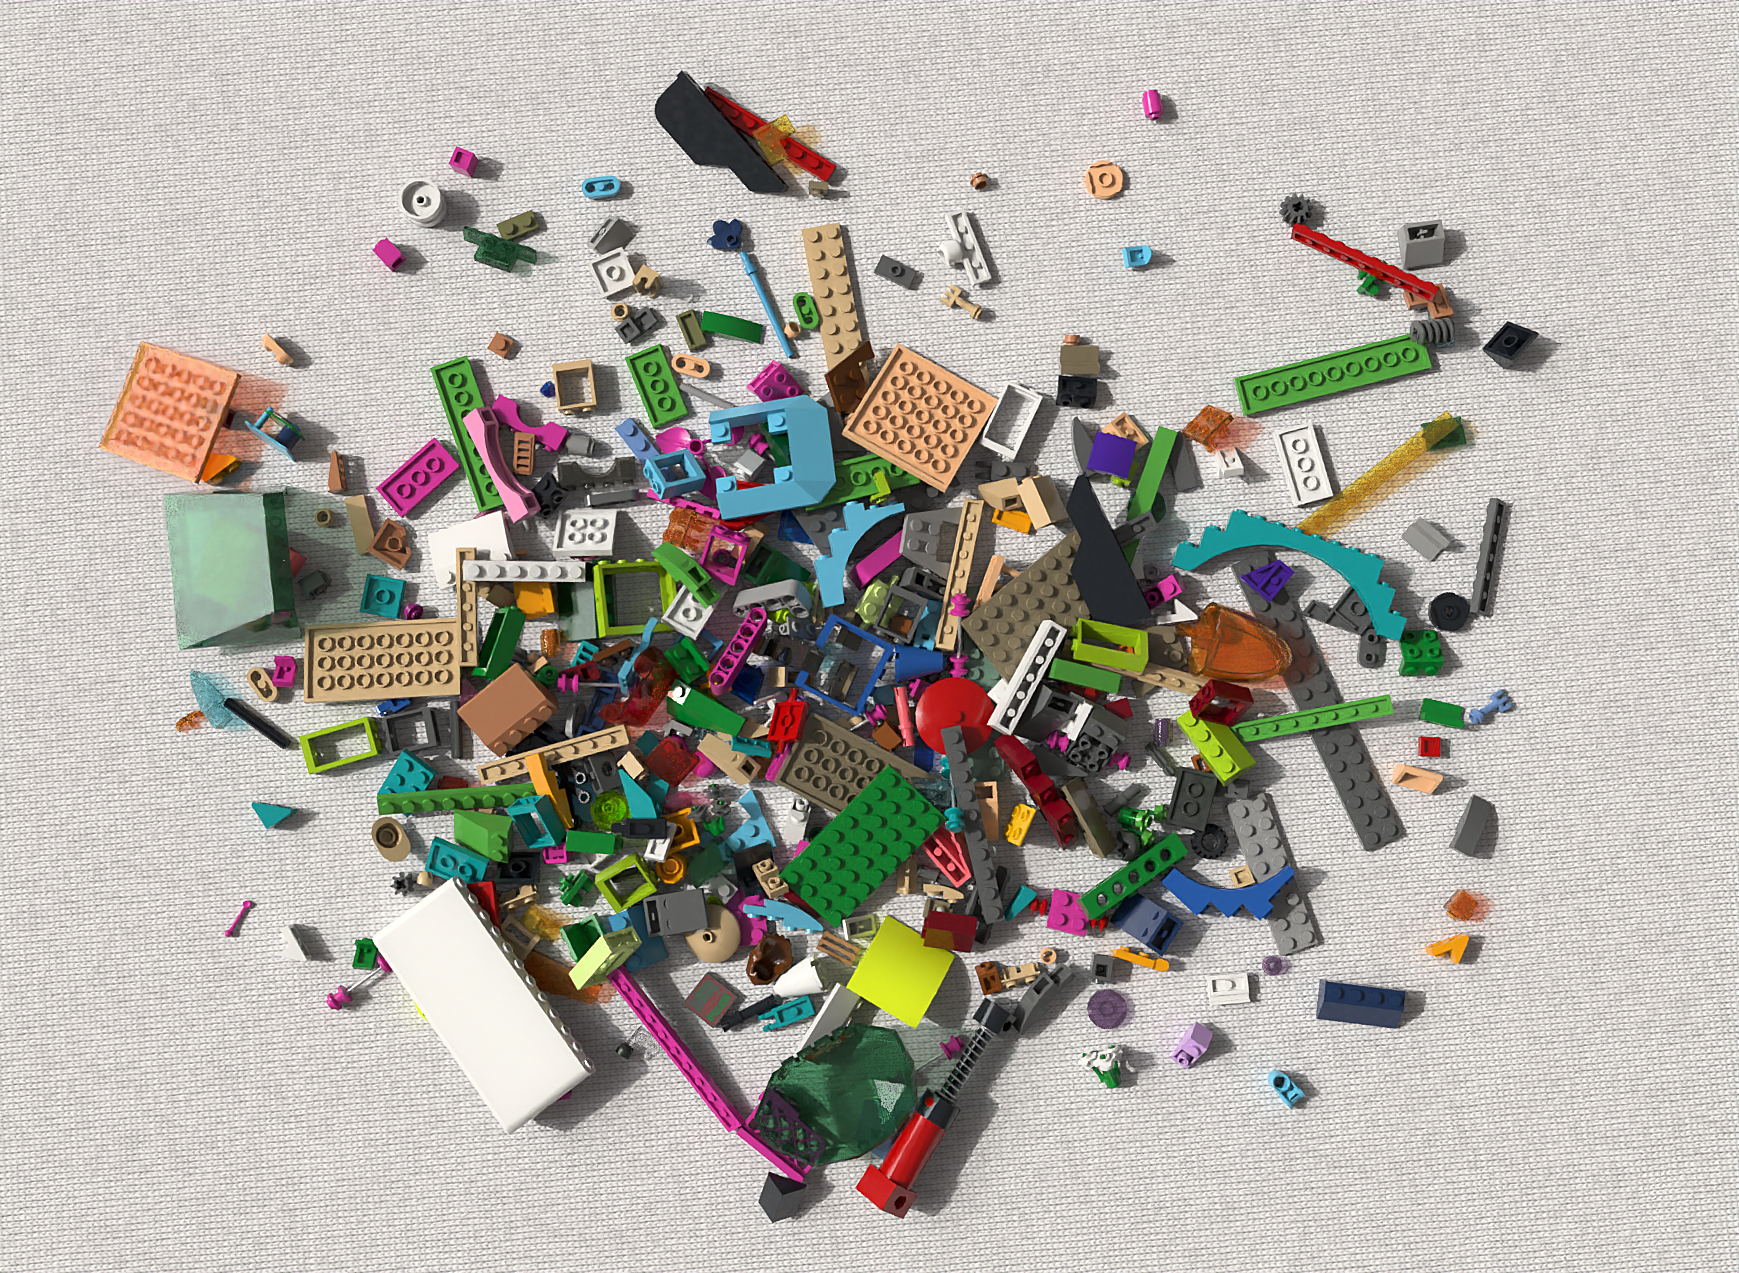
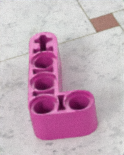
(876, 562)

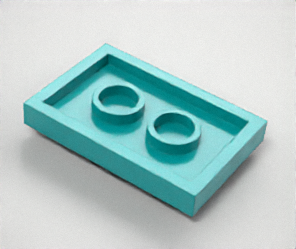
(408, 775)
(451, 860)

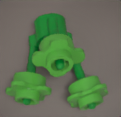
(1142, 820)

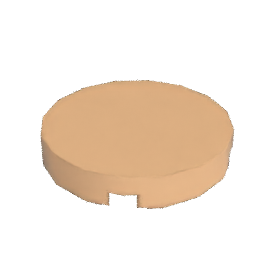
(1104, 180)

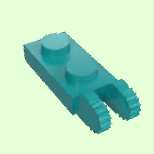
(789, 1012)

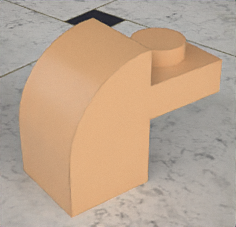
(757, 533)

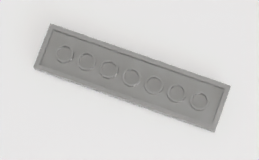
(1265, 858)

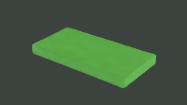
(657, 386)

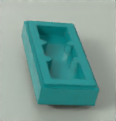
(751, 746)

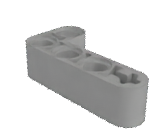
(775, 596)

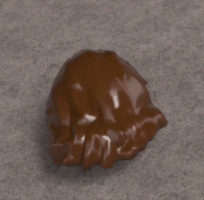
(769, 959)

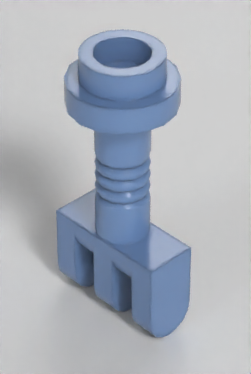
(1477, 716)

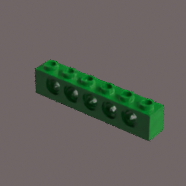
(1089, 900)

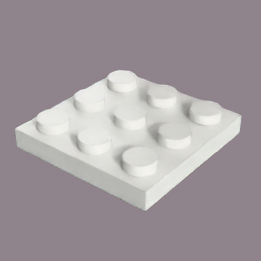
(585, 532)

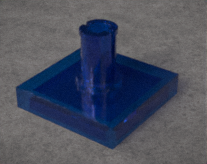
(748, 683)

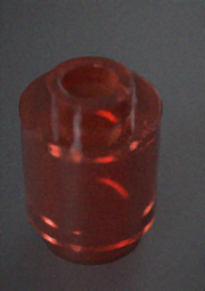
(452, 782)

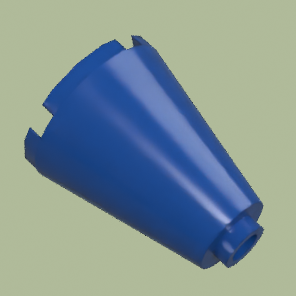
(917, 662)

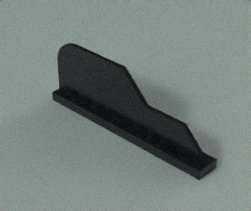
(710, 135)
(1100, 563)

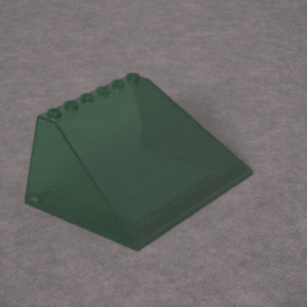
(231, 567)

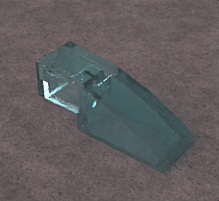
(209, 700)

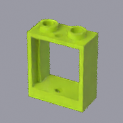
(612, 896)

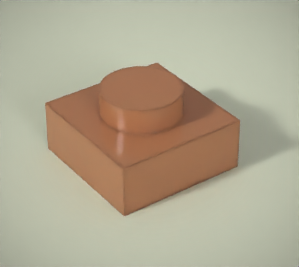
(500, 345)

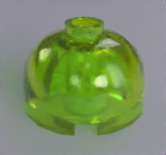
(609, 809)

